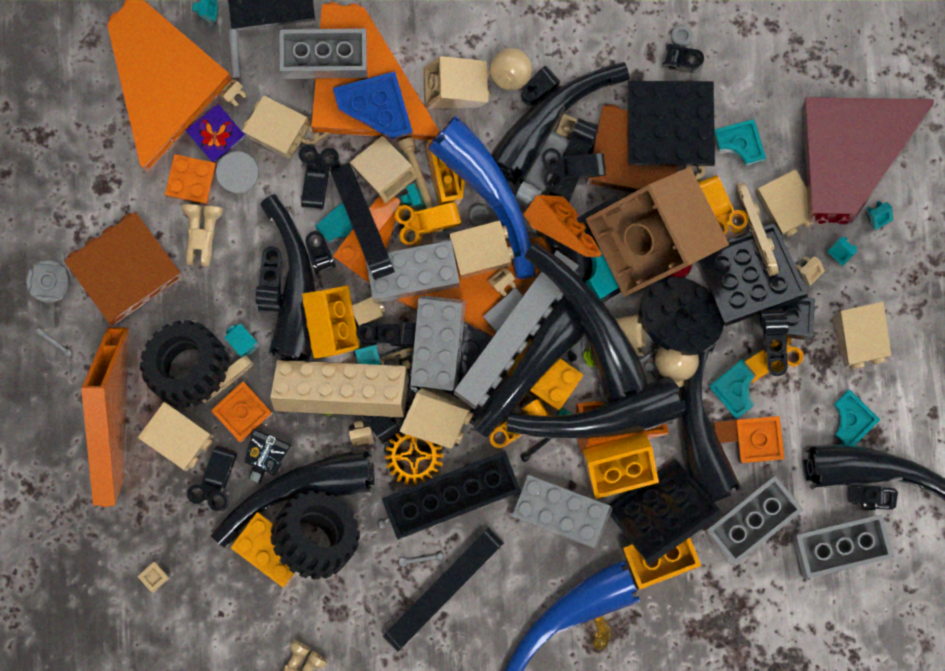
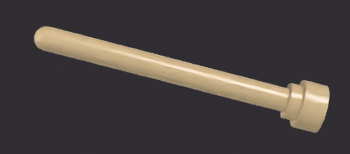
(407, 146)

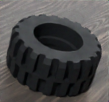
(164, 349)
(298, 551)

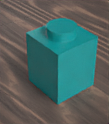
(241, 340)

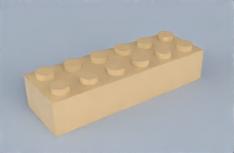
(340, 388)

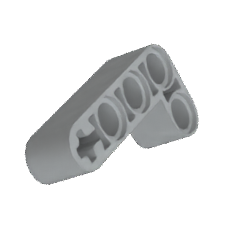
(534, 182)

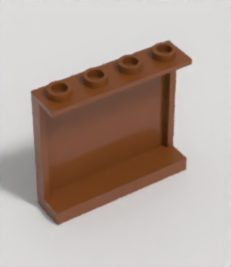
(613, 142)
(123, 268)

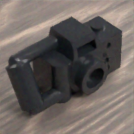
(872, 495)

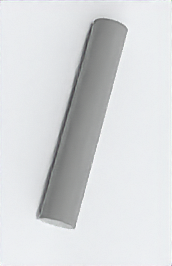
(234, 54)

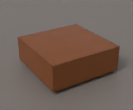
(726, 431)

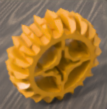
(404, 457)

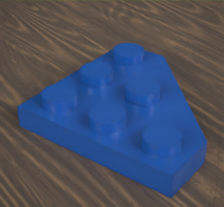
(376, 104)

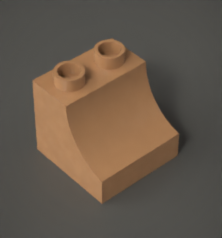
(657, 231)

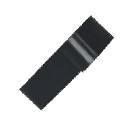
(580, 144)

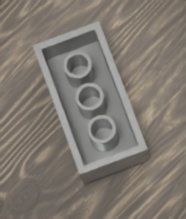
(323, 53)
(417, 272)
(438, 342)
(562, 512)
(753, 520)
(842, 546)

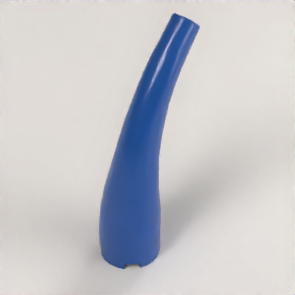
(469, 159)
(592, 598)

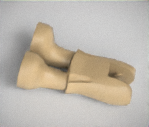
(197, 237)
(299, 652)

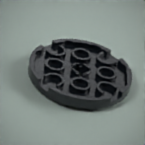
(663, 325)

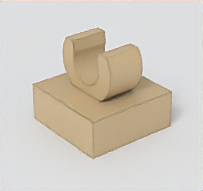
(230, 90)
(566, 126)
(811, 271)
(501, 280)
(361, 436)
(153, 577)

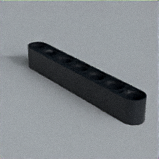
(362, 221)
(443, 589)

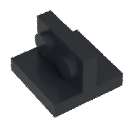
(800, 319)

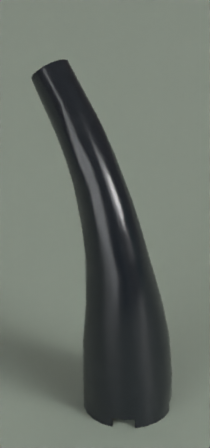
(527, 136)
(291, 333)
(553, 340)
(611, 349)
(635, 413)
(701, 445)
(851, 465)
(335, 475)

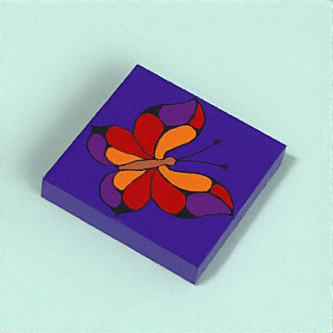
(215, 133)

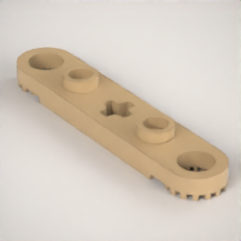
(763, 243)

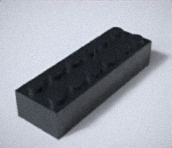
(451, 495)

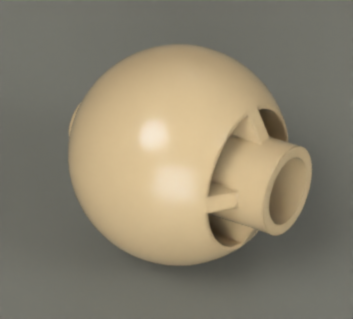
(511, 69)
(675, 365)

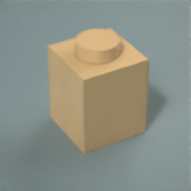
(368, 311)

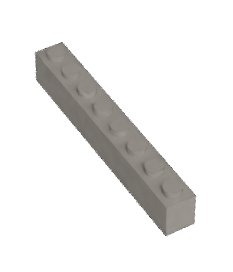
(510, 339)

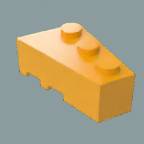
(447, 184)

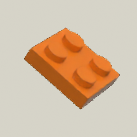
(190, 179)
(241, 412)
(760, 439)

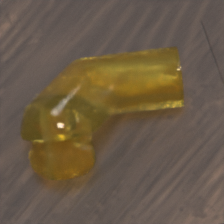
(603, 635)

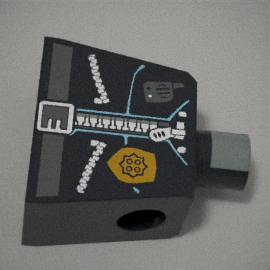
(265, 454)

